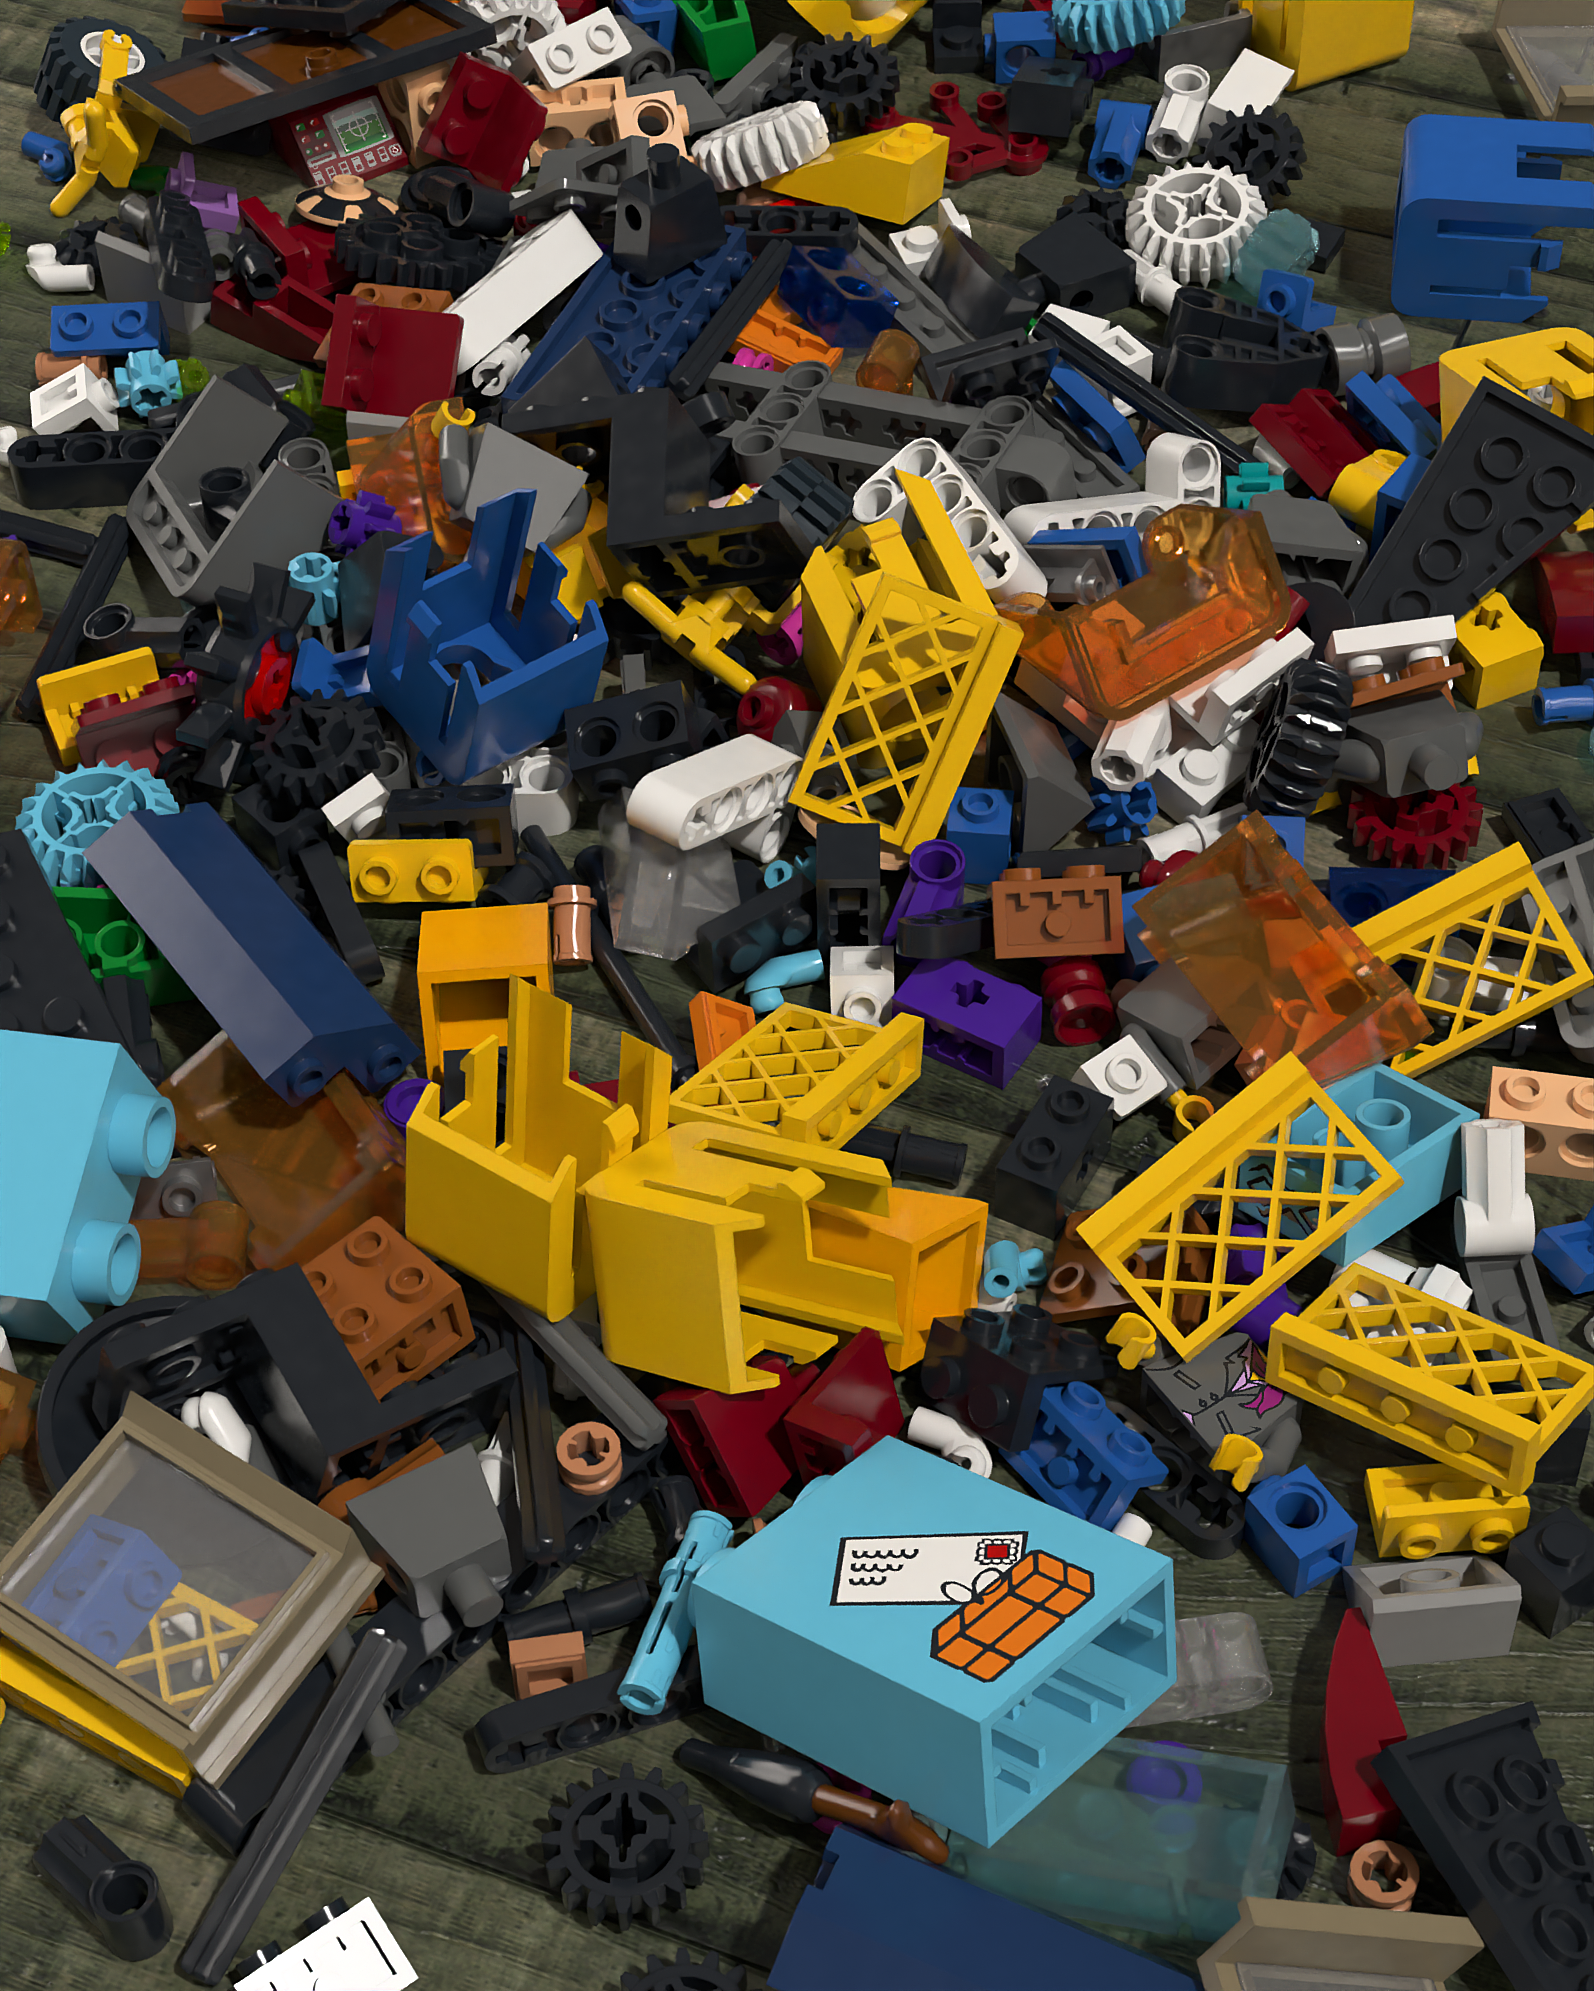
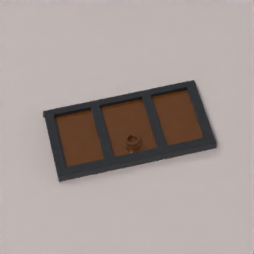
(286, 72)

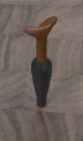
(805, 1793)

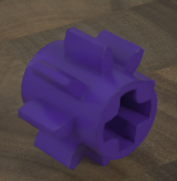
(359, 520)

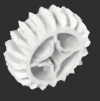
(509, 26)
(762, 145)
(1193, 221)

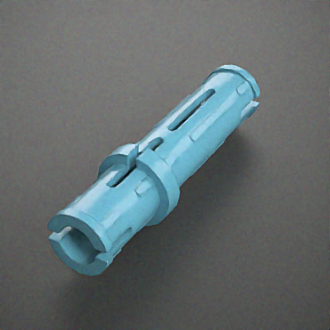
(669, 1627)

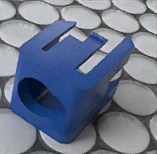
(1472, 210)
(469, 621)

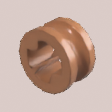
(604, 1446)
(1398, 1867)

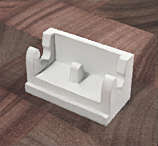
(1249, 81)

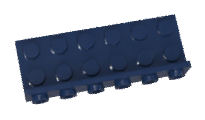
(637, 323)

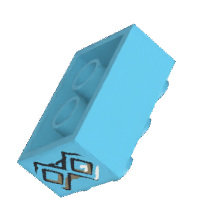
(1409, 1128)

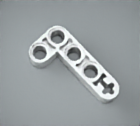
(522, 284)
(1166, 486)
(990, 544)
(543, 785)
(724, 792)

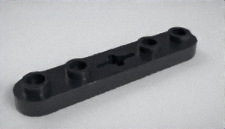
(179, 248)

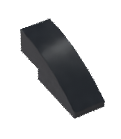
(977, 286)

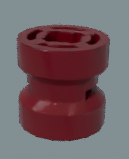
(1077, 1001)

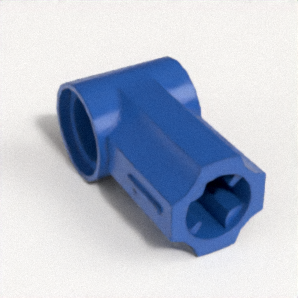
(1117, 141)

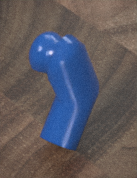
(54, 156)

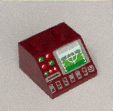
(339, 138)

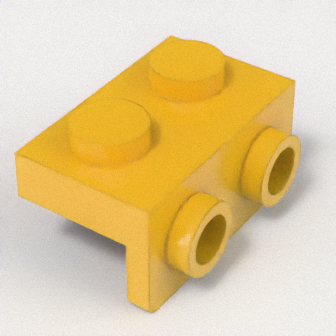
(67, 690)
(414, 871)
(1440, 1511)

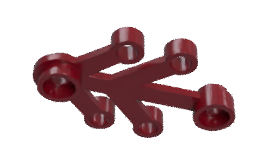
(1015, 151)

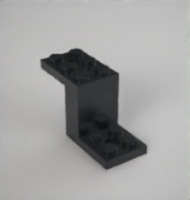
(661, 494)
(299, 1381)

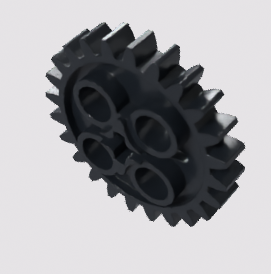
(415, 250)

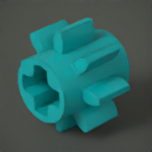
(1252, 480)

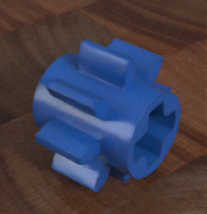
(1121, 813)

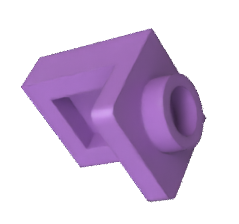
(214, 201)

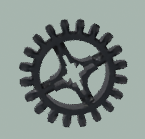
(1298, 740)

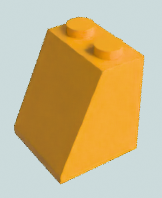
(467, 970)
(926, 1245)

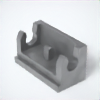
(1203, 44)

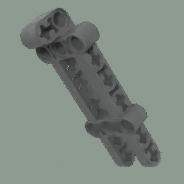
(857, 430)

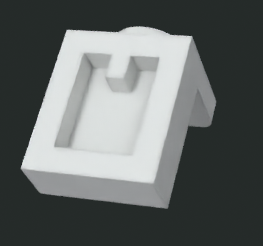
(916, 245)
(71, 400)
(360, 811)
(862, 983)
(1123, 1074)

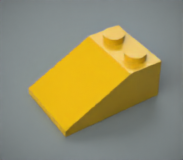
(874, 175)

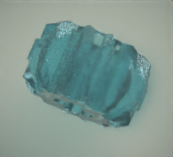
(1278, 242)

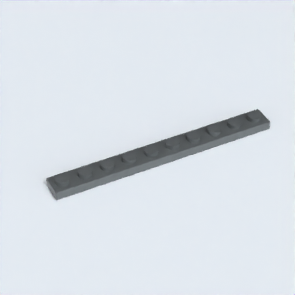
(938, 329)

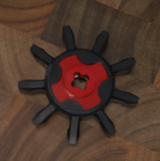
(244, 674)

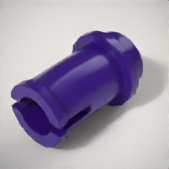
(1099, 64)

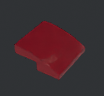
(1314, 437)

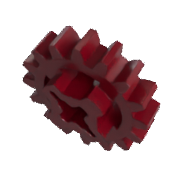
(1416, 826)

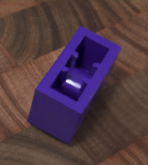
(971, 1018)

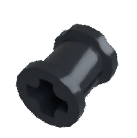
(519, 884)

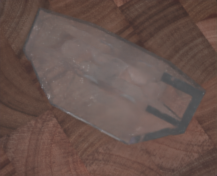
(659, 890)

